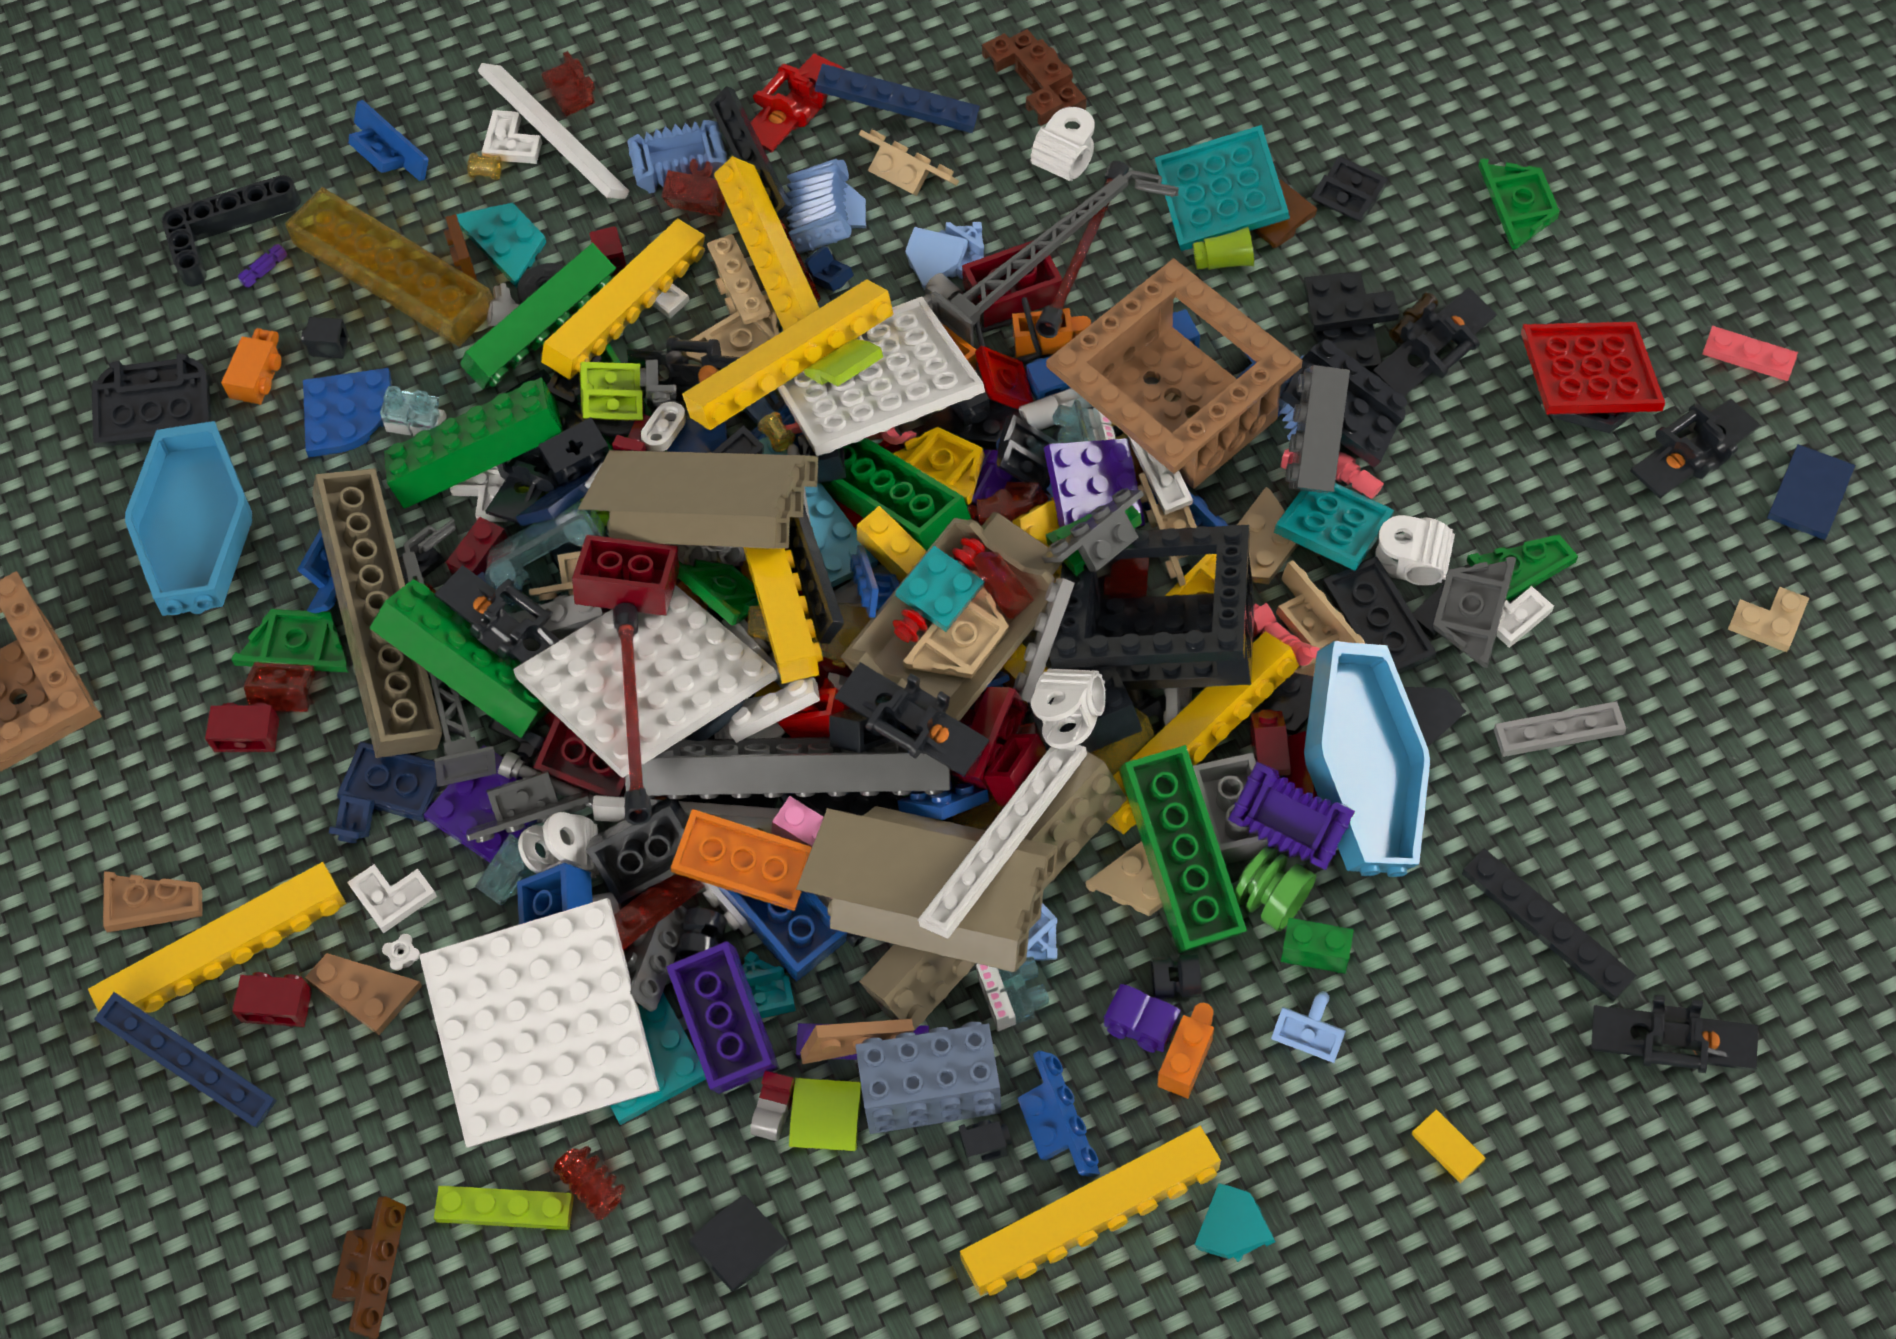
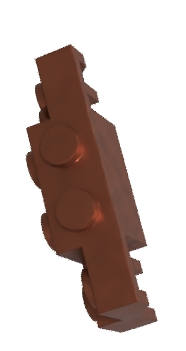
(1039, 69)

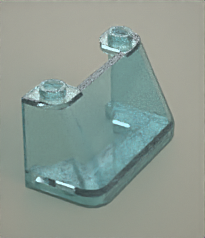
(511, 555)

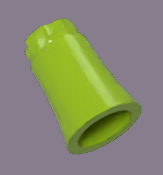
(1224, 251)

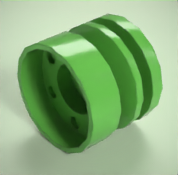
(1278, 890)

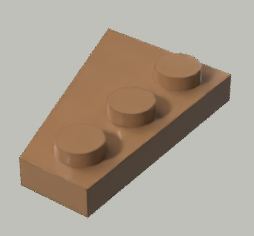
(145, 902)
(362, 990)
(840, 1039)

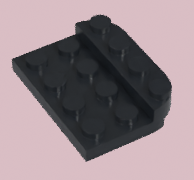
(148, 397)
(1371, 405)

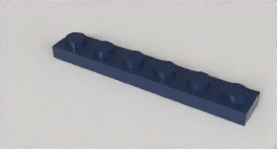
(897, 98)
(185, 1060)

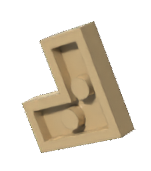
(1772, 626)

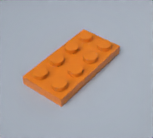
(741, 859)

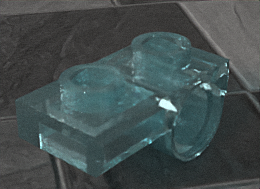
(504, 872)

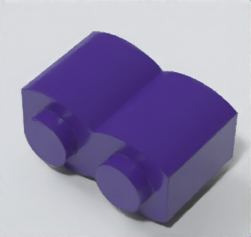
(1141, 1018)

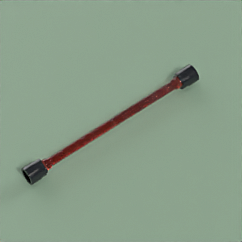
(1051, 316)
(637, 803)

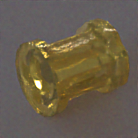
(484, 166)
(776, 431)

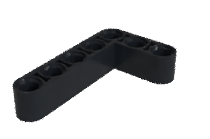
(221, 214)

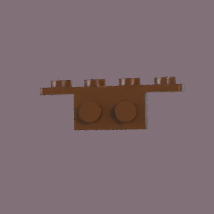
(368, 1267)

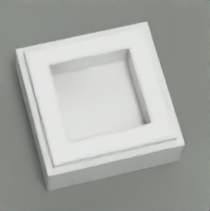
(671, 301)

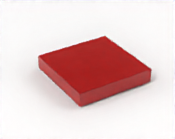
(1003, 378)

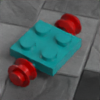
(939, 589)

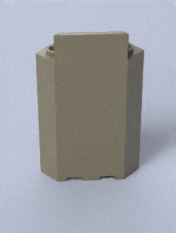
(701, 497)
(884, 651)
(893, 865)

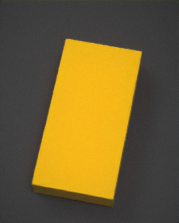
(1448, 1146)

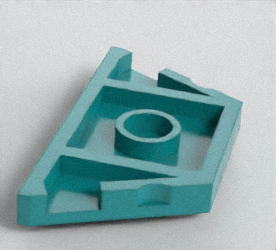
(504, 238)

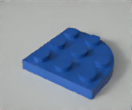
(343, 410)

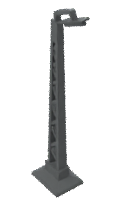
(961, 314)
(462, 757)

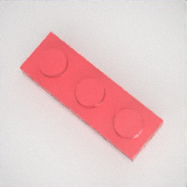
(1750, 353)

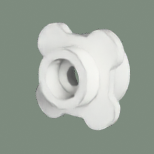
(403, 960)

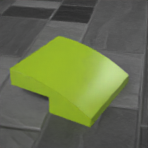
(844, 362)
(611, 391)
(825, 1114)

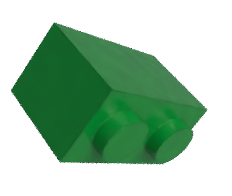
(1317, 945)

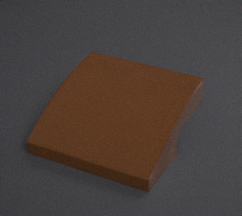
(1299, 211)

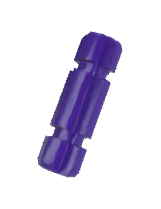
(262, 265)

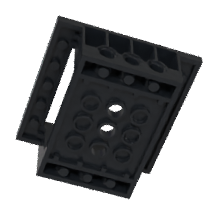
(1166, 638)

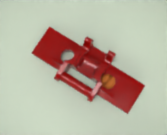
(784, 113)

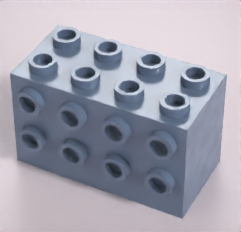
(928, 1077)

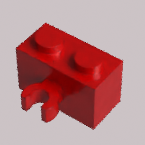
(814, 719)

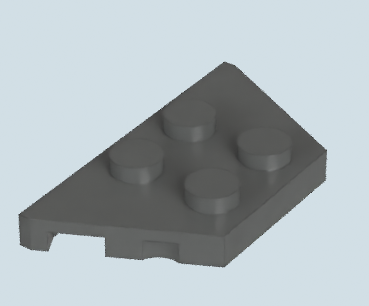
(1474, 606)

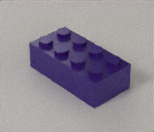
(722, 1017)

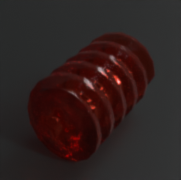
(589, 1182)

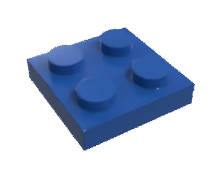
(946, 804)

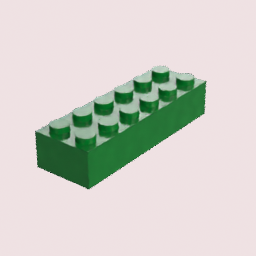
(536, 317)
(472, 442)
(903, 491)
(443, 645)
(1182, 849)

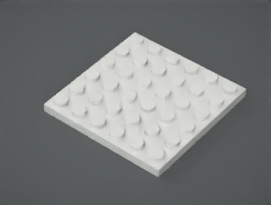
(915, 377)
(684, 671)
(538, 1023)

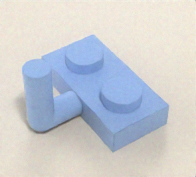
(1309, 1032)

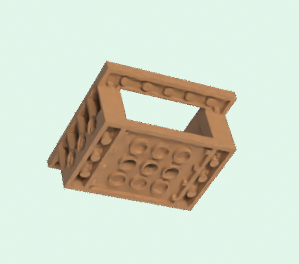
(1139, 342)
(41, 669)

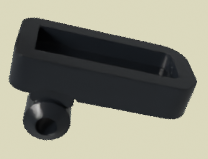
(529, 742)

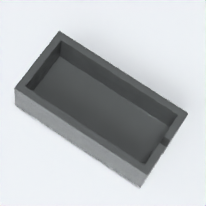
(1318, 429)

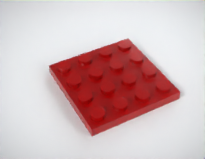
(1592, 368)

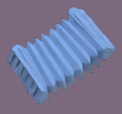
(674, 152)
(818, 206)

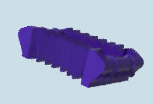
(1290, 817)

